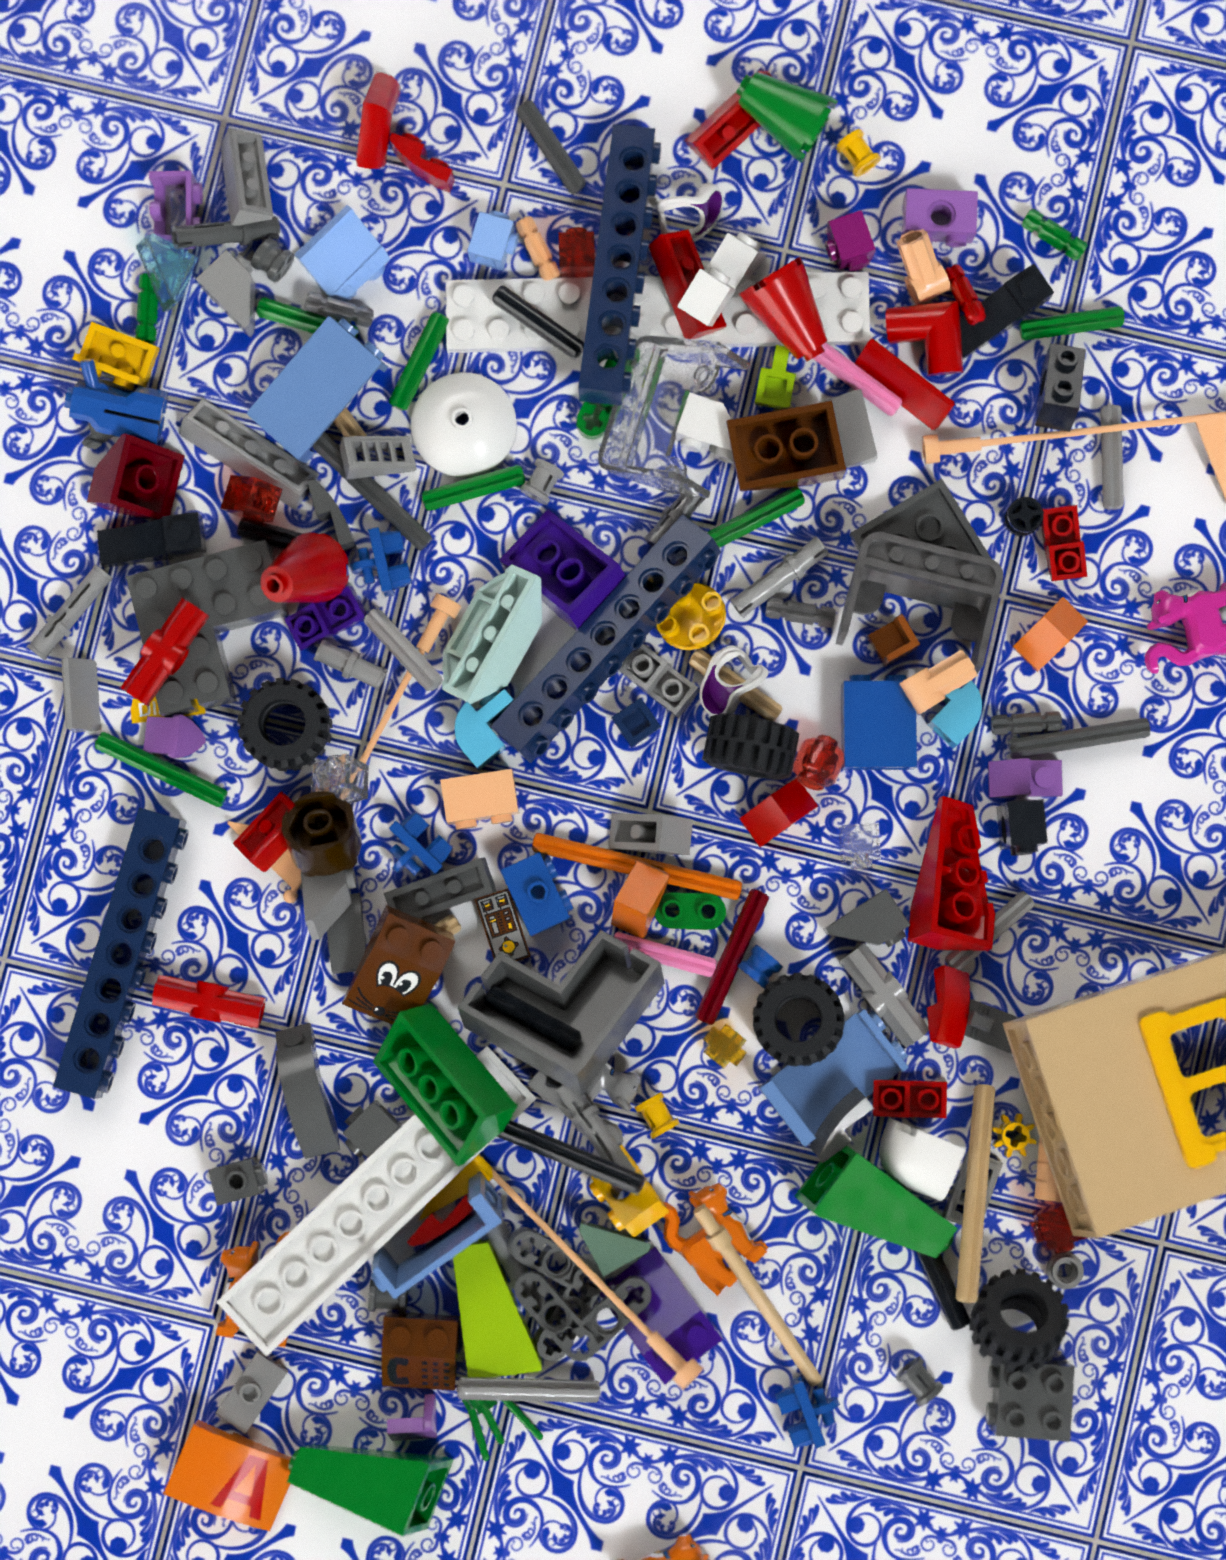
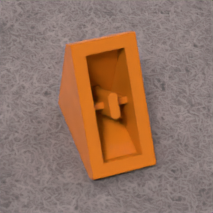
(1050, 634)
(639, 899)

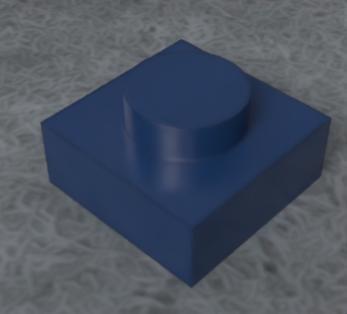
(636, 722)

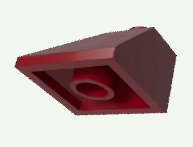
(136, 479)

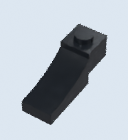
(1006, 308)
(152, 540)

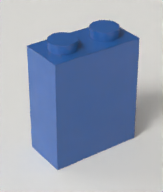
(877, 724)

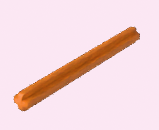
(624, 864)

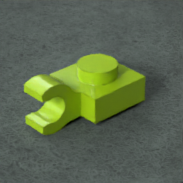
(776, 384)

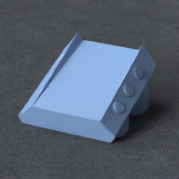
(343, 256)

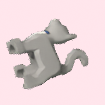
(618, 1085)

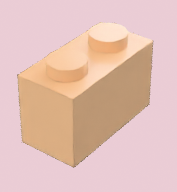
(480, 798)

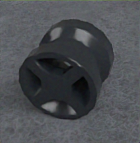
(1030, 513)

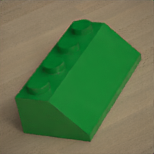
(444, 1082)

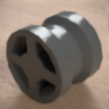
(272, 260)

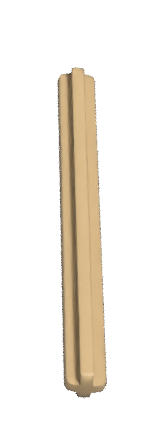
(975, 1194)

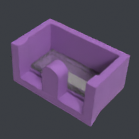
(174, 201)

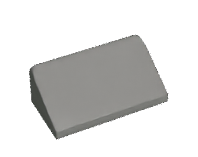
(854, 429)
(80, 695)

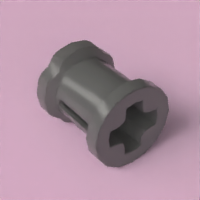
(383, 1300)
(919, 1381)

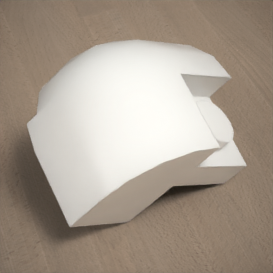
(919, 1159)

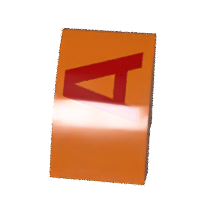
(230, 1476)

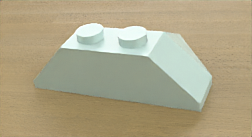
(493, 635)

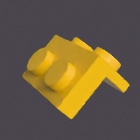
(118, 355)

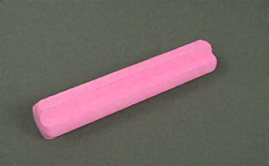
(859, 379)
(670, 955)

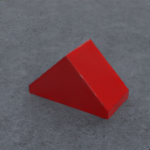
(778, 812)

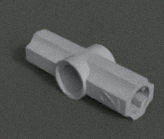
(884, 995)

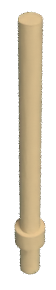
(721, 1241)

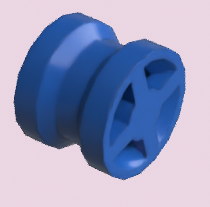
(760, 966)

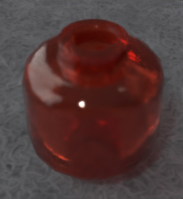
(818, 762)

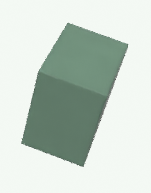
(611, 1247)

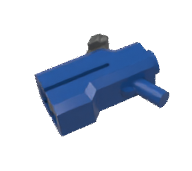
(115, 410)

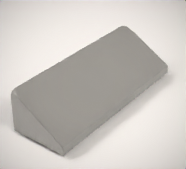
(246, 177)

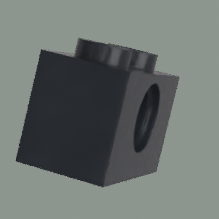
(1060, 387)
(1022, 826)

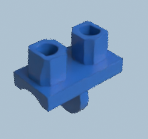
(382, 545)
(408, 832)
(796, 1397)

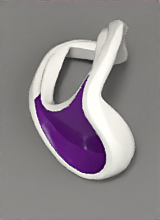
(708, 203)
(721, 697)

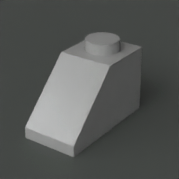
(232, 289)
(650, 833)
(326, 899)

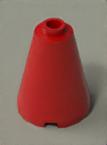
(788, 309)
(307, 571)

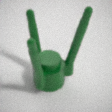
(484, 1406)

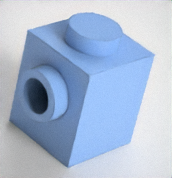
(492, 240)

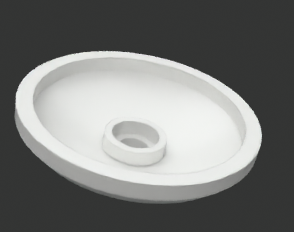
(466, 448)

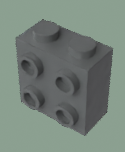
(1032, 1402)

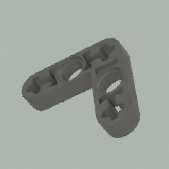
(567, 1277)
(588, 1323)

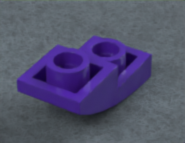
(325, 619)

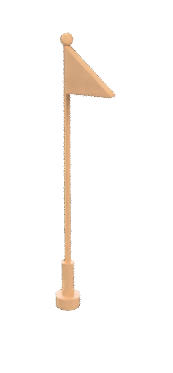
(1210, 427)
(443, 608)

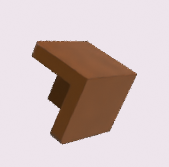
(893, 640)

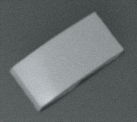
(659, 680)

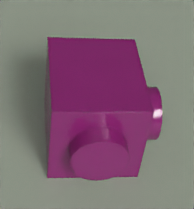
(849, 242)

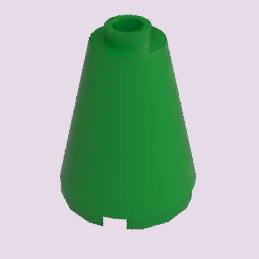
(786, 111)

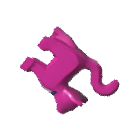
(1201, 623)

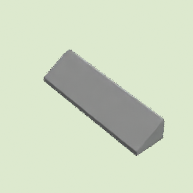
(246, 451)

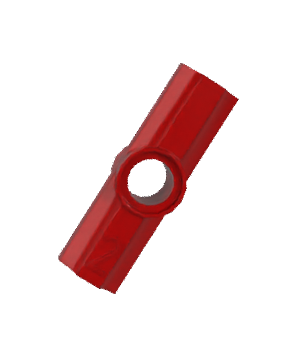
(165, 651)
(208, 1001)

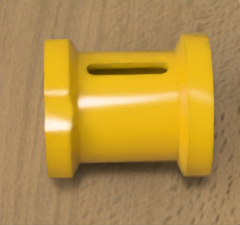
(858, 152)
(657, 1115)

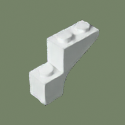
(727, 271)

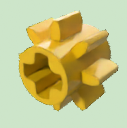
(1005, 1141)

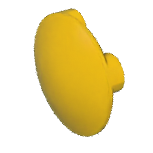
(694, 619)

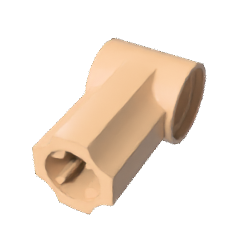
(925, 275)
(932, 684)

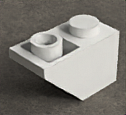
(705, 427)

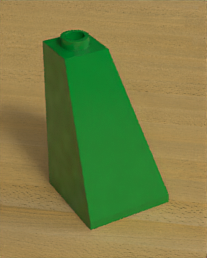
(867, 1200)
(378, 1485)

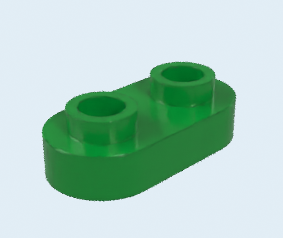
(690, 911)

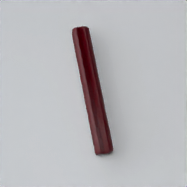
(732, 956)

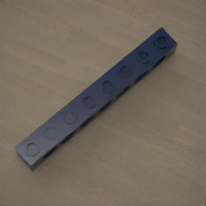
(627, 147)
(608, 620)
(73, 1073)

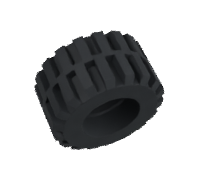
(259, 708)
(750, 746)
(802, 987)
(1031, 1297)

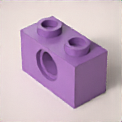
(955, 205)

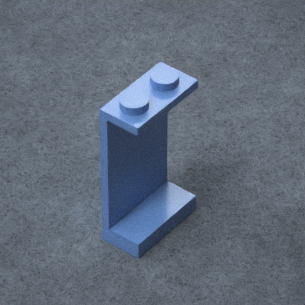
(316, 387)
(810, 1092)
(486, 1216)

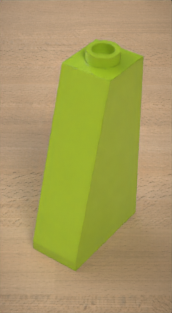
(491, 1320)

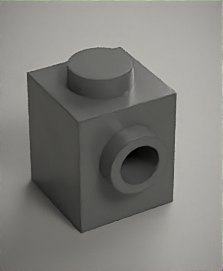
(369, 1129)
(238, 1180)

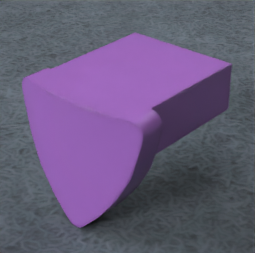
(172, 736)
(415, 1427)

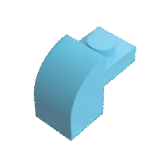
(958, 715)
(473, 729)

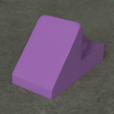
(1025, 778)

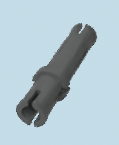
(223, 232)

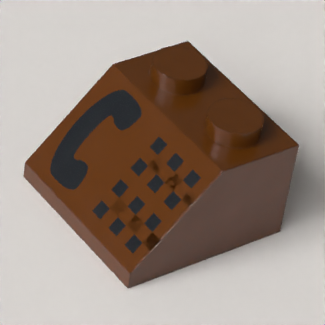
(420, 1350)

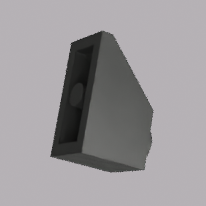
(872, 922)

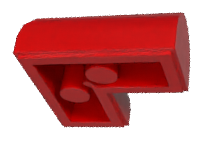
(376, 121)
(937, 326)

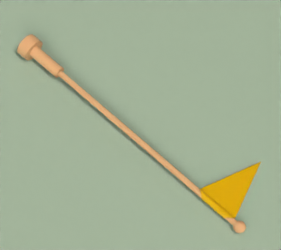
(459, 1186)

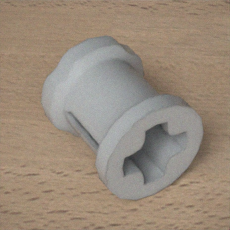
(542, 481)

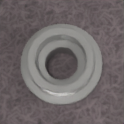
(1075, 1275)

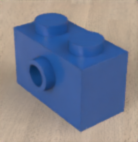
(536, 894)

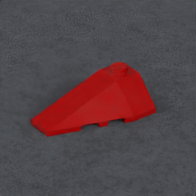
(950, 893)

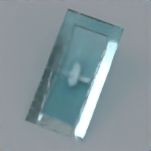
(167, 269)

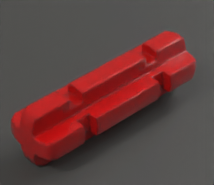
(965, 295)

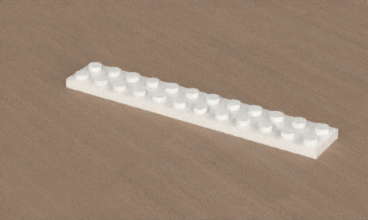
(484, 327)

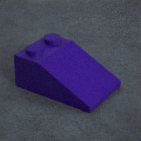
(571, 568)
(670, 1312)

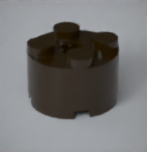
(322, 834)

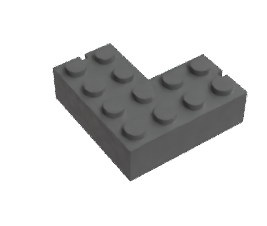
(225, 589)
(595, 997)

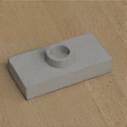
(251, 1392)

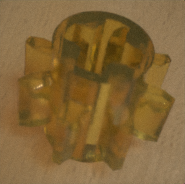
(724, 1046)

